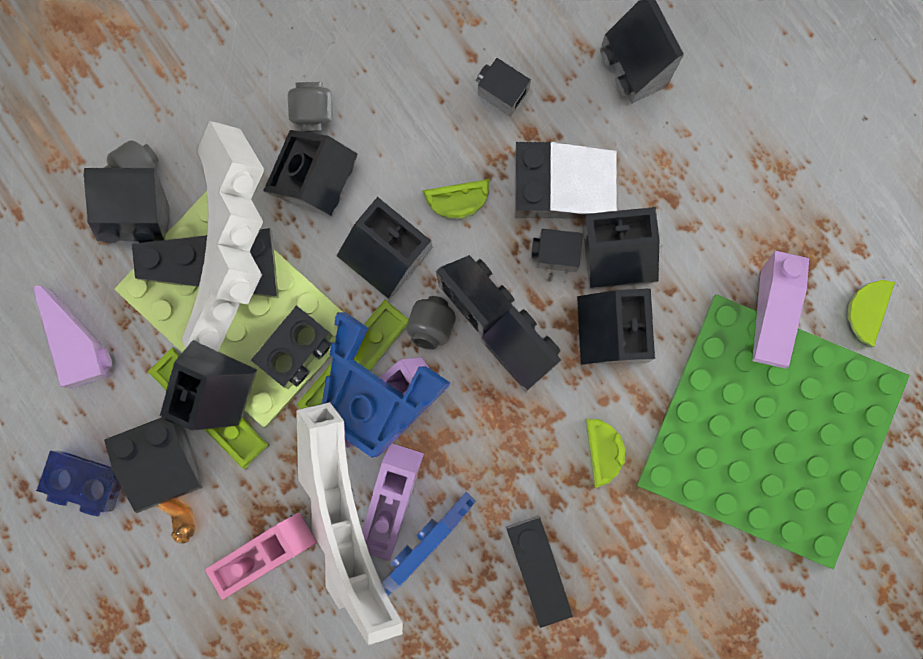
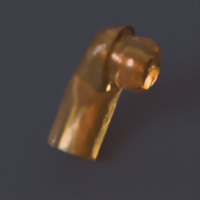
(182, 520)

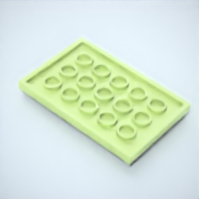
(171, 306)

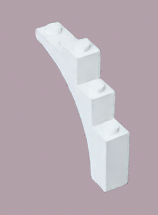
(233, 224)
(336, 526)

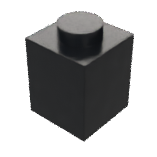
(502, 86)
(557, 250)

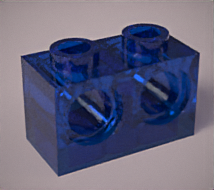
(82, 476)

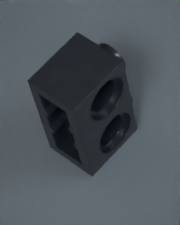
(286, 341)

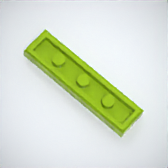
(384, 329)
(239, 441)

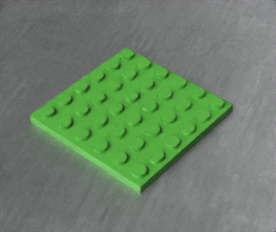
(773, 443)

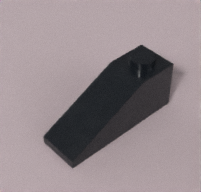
(539, 571)

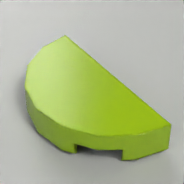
(458, 200)
(868, 310)
(606, 451)

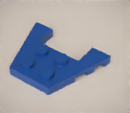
(369, 406)
(430, 537)

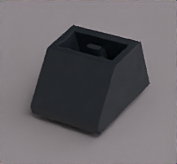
(622, 247)
(384, 248)
(616, 327)
(521, 348)
(207, 389)

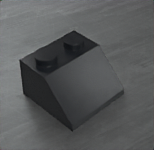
(311, 171)
(125, 204)
(153, 463)

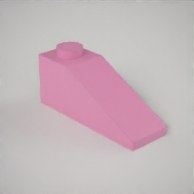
(260, 555)

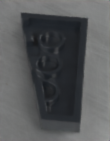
(183, 259)

